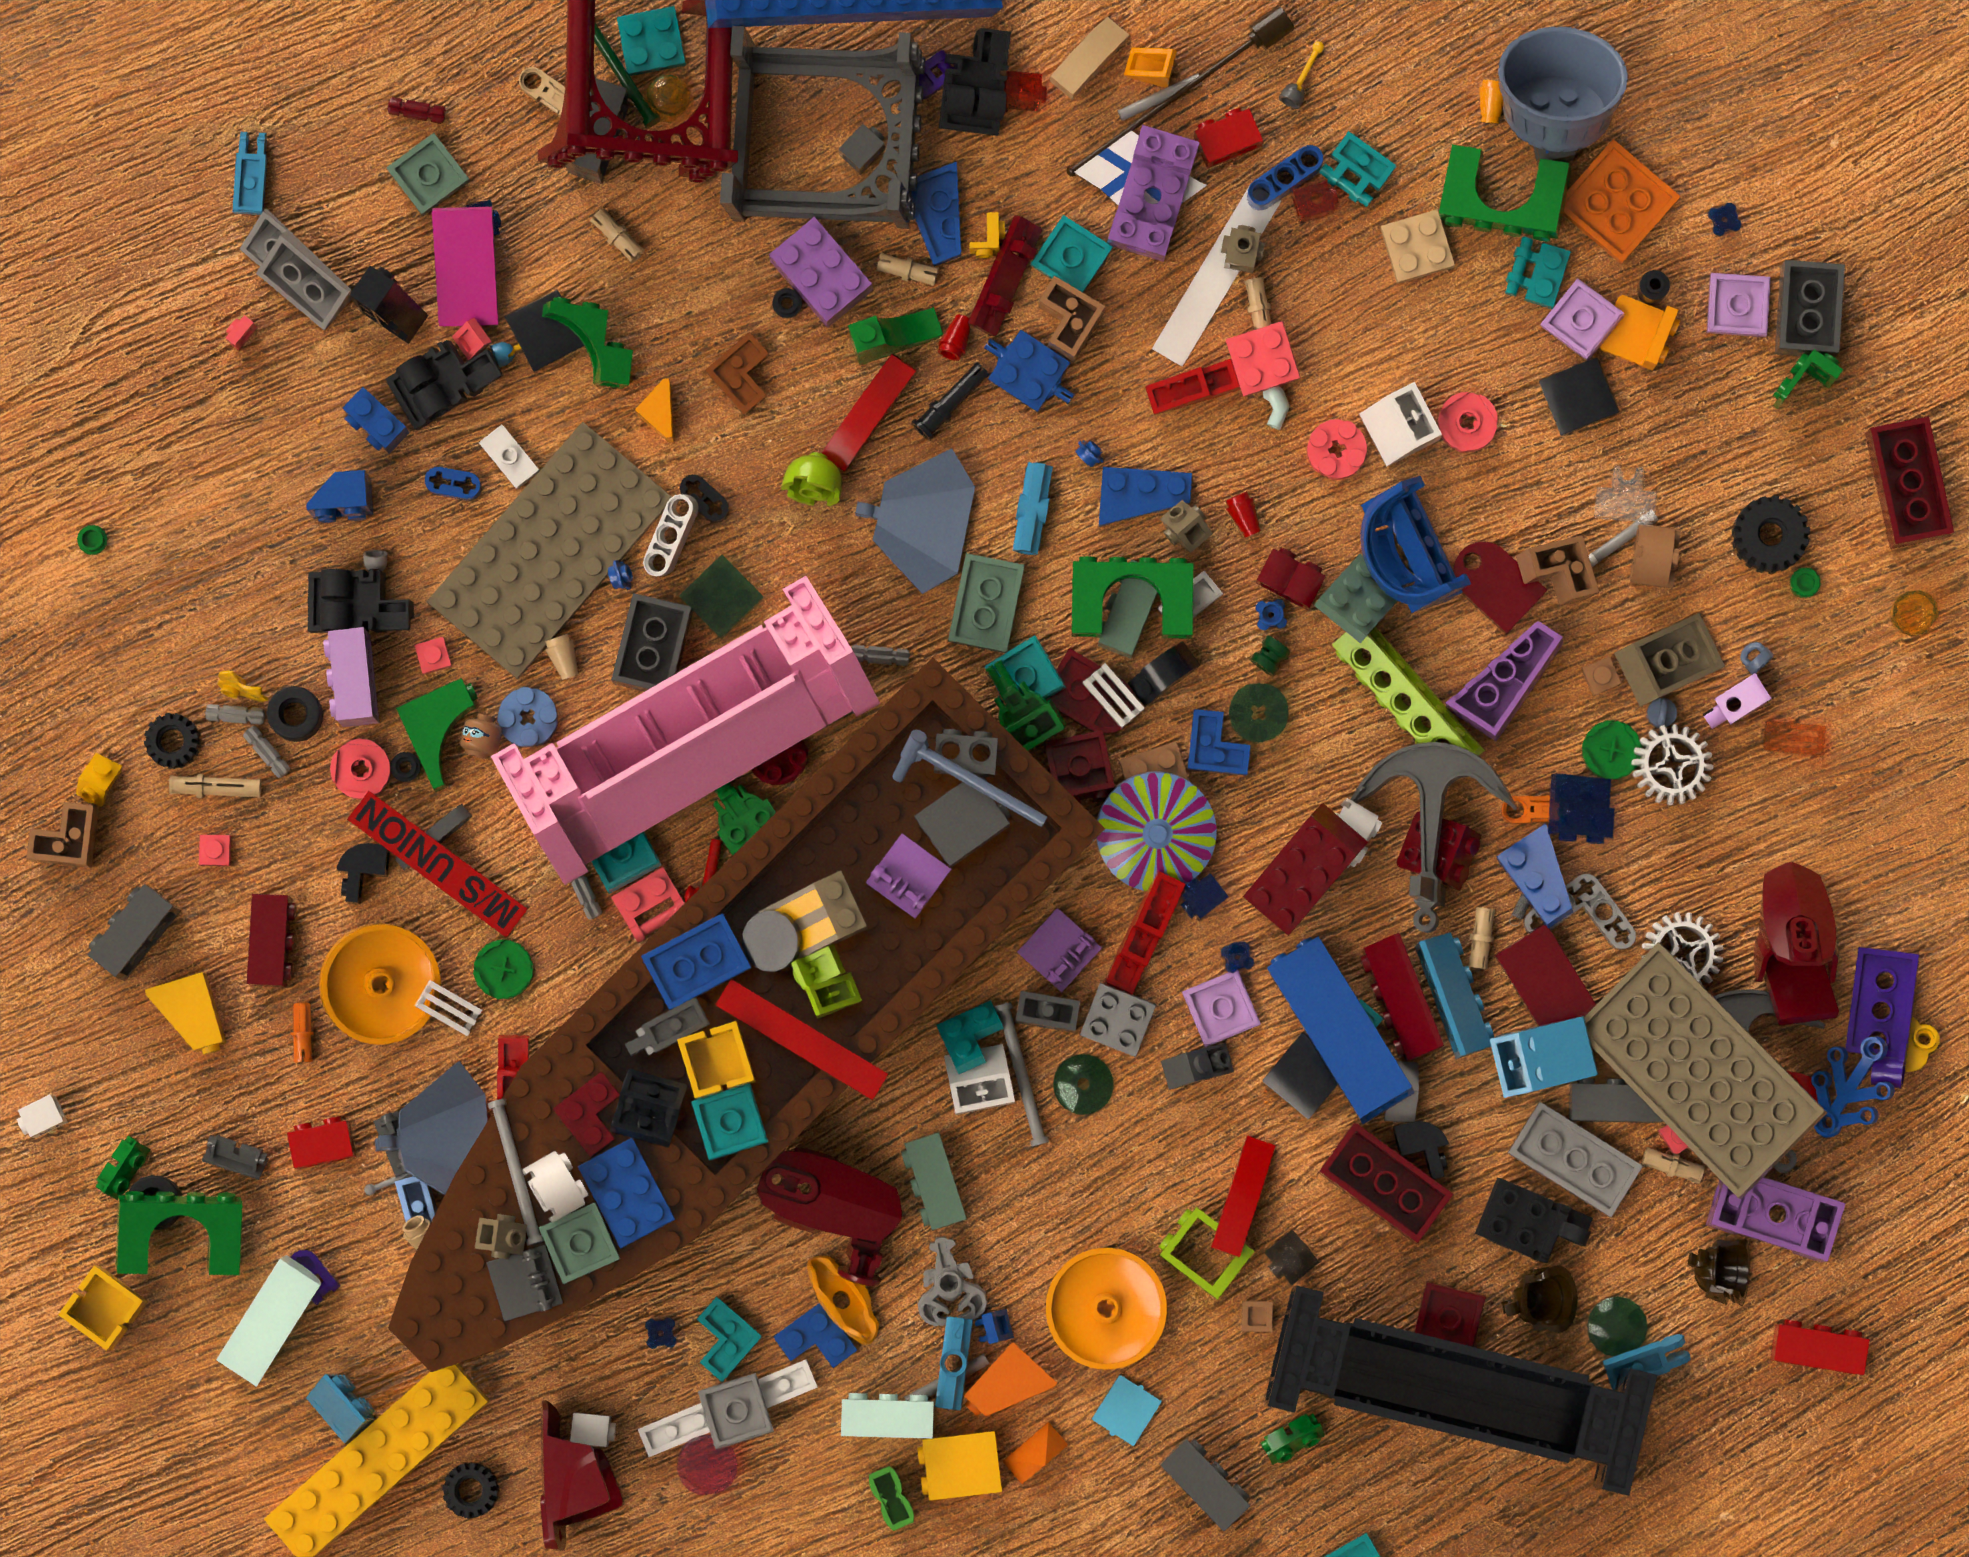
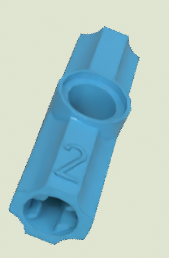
(1032, 508)
(951, 1384)

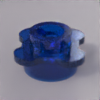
(1730, 213)
(1234, 949)
(654, 1327)

